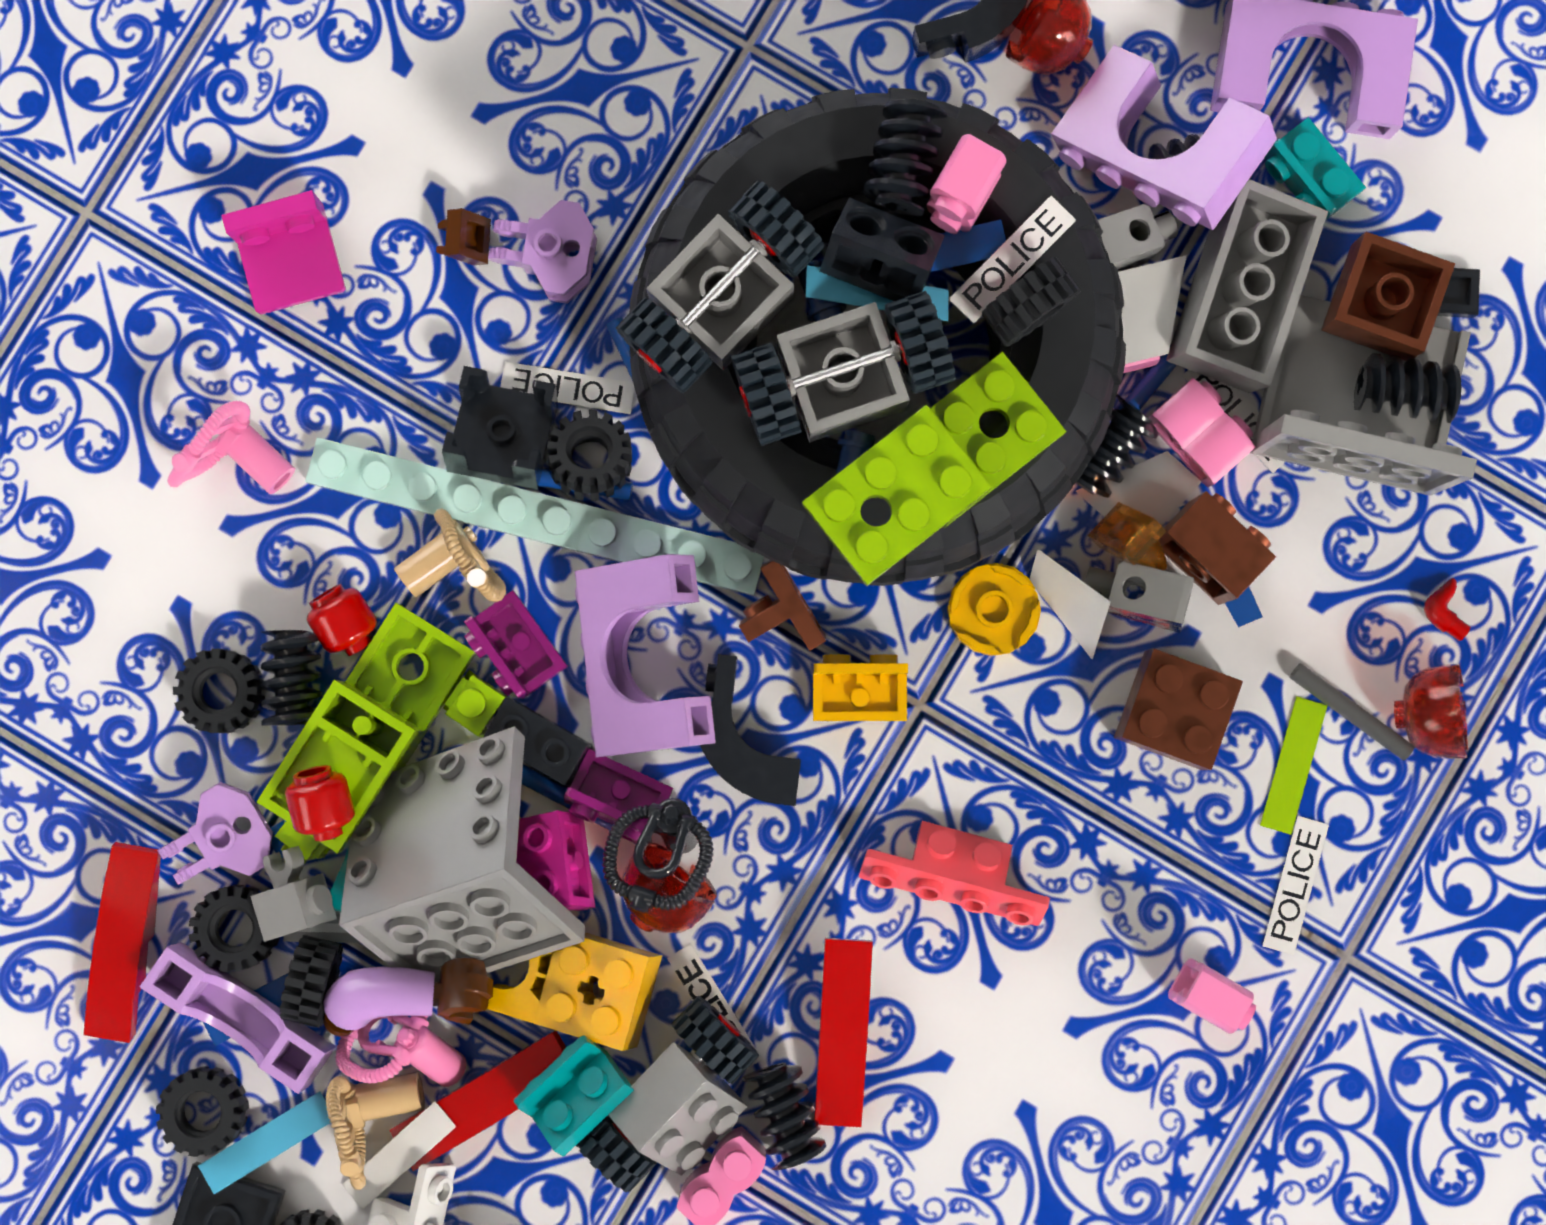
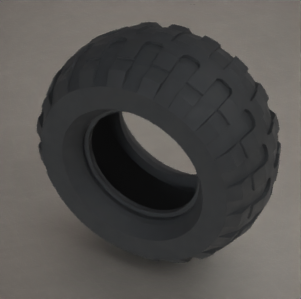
(818, 162)

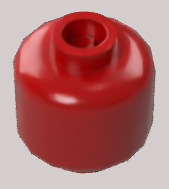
(341, 620)
(319, 802)

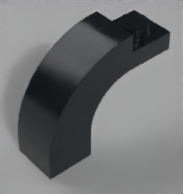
(974, 30)
(747, 770)

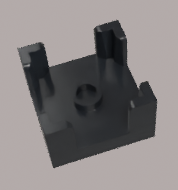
(501, 431)

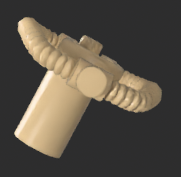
(444, 554)
(354, 1104)

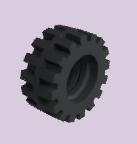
(173, 1113)

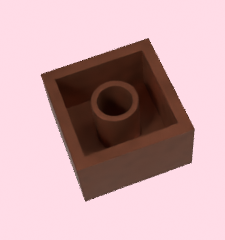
(1388, 296)
(1216, 547)
(1178, 709)

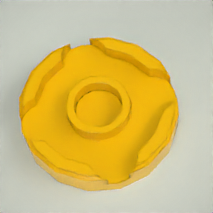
(993, 609)

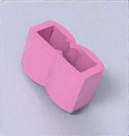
(965, 184)
(1202, 432)
(1212, 996)
(732, 1169)

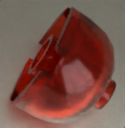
(1052, 35)
(1435, 712)
(668, 921)

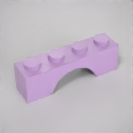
(279, 1046)

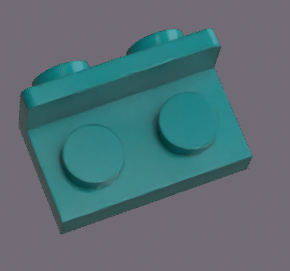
(1313, 169)
(574, 1094)

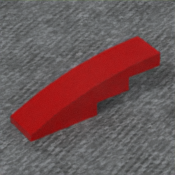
(121, 942)
(843, 1032)
(489, 1095)

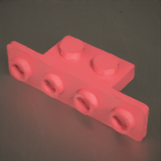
(957, 870)

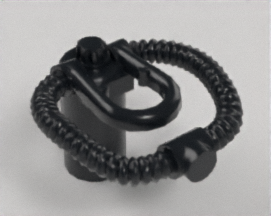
(680, 835)

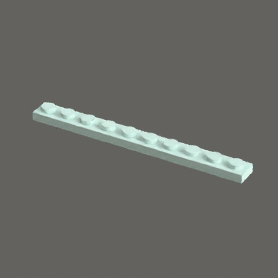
(527, 513)

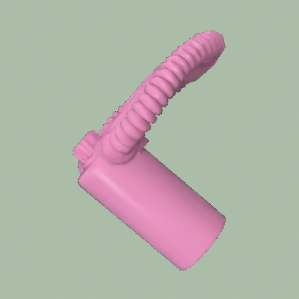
(236, 440)
(413, 1045)

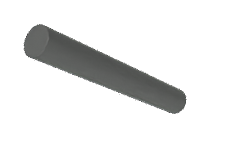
(1352, 712)

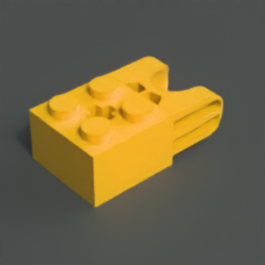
(562, 997)

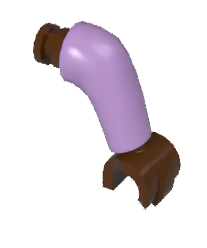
(402, 991)

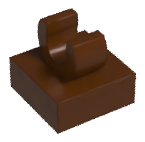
(466, 236)

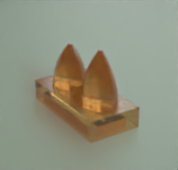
(1131, 537)

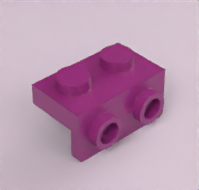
(515, 646)
(609, 790)

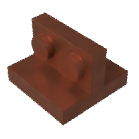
(765, 614)

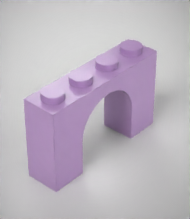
(1373, 43)
(1193, 184)
(610, 606)

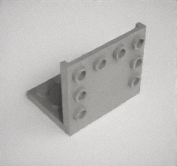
(1312, 418)
(439, 868)

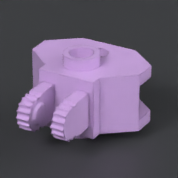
(547, 249)
(220, 837)

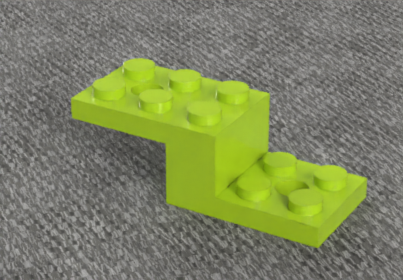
(933, 468)
(375, 715)

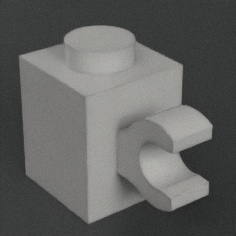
(292, 902)

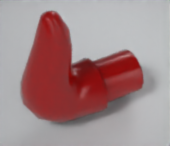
(1441, 616)

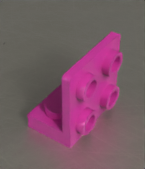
(286, 251)
(556, 855)

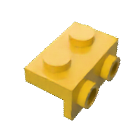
(860, 689)

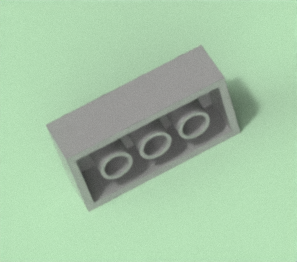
(1247, 288)

